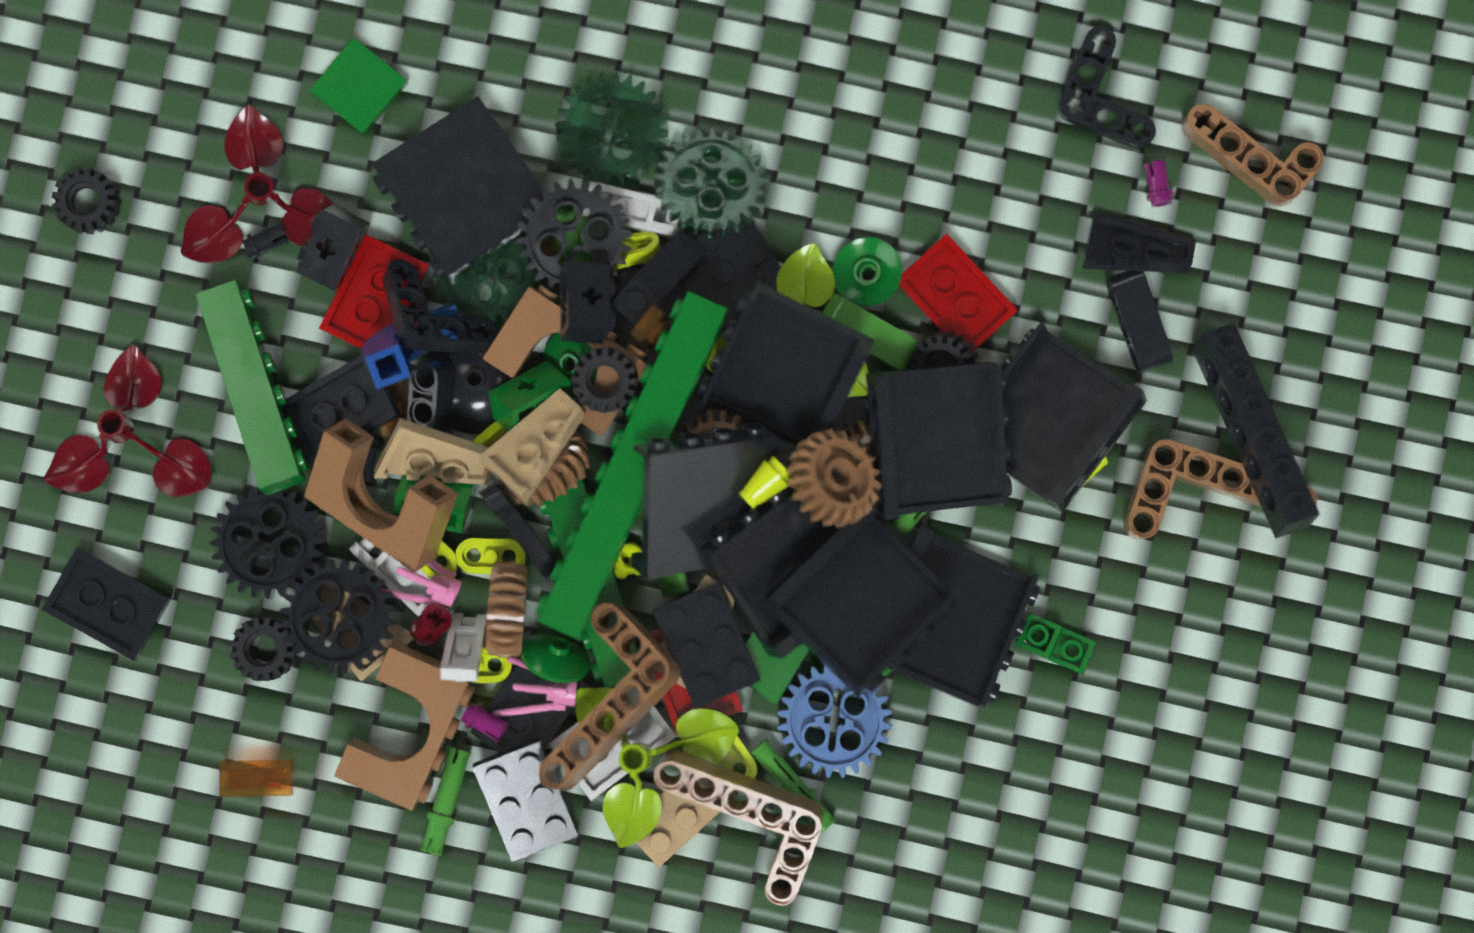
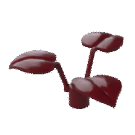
(249, 143)
(129, 383)

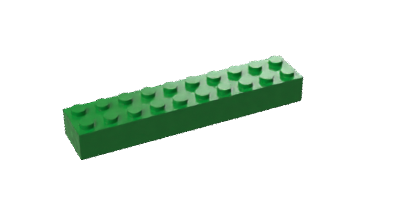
(620, 495)

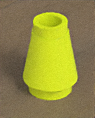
(766, 482)

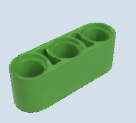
(891, 346)

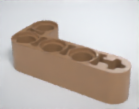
(1248, 148)

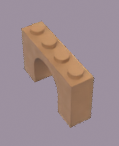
(535, 319)
(340, 491)
(406, 777)

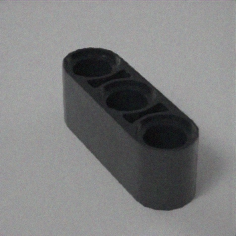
(1139, 320)
(435, 394)

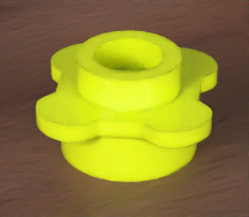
(622, 569)

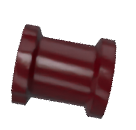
(435, 625)

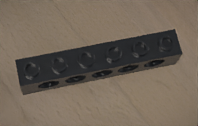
(1255, 431)

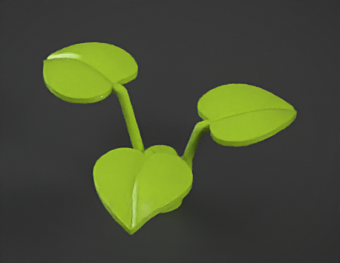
(811, 282)
(636, 811)

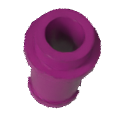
(1158, 184)
(484, 721)

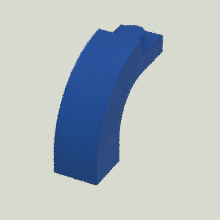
(389, 357)

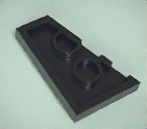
(1132, 246)

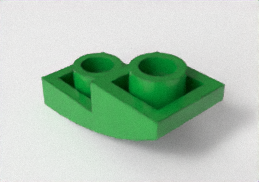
(1056, 644)

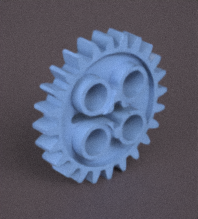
(802, 715)

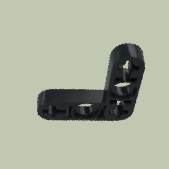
(1093, 105)
(472, 333)
(507, 512)

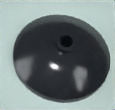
(471, 403)

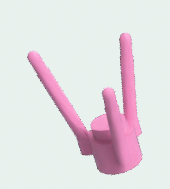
(441, 588)
(560, 693)

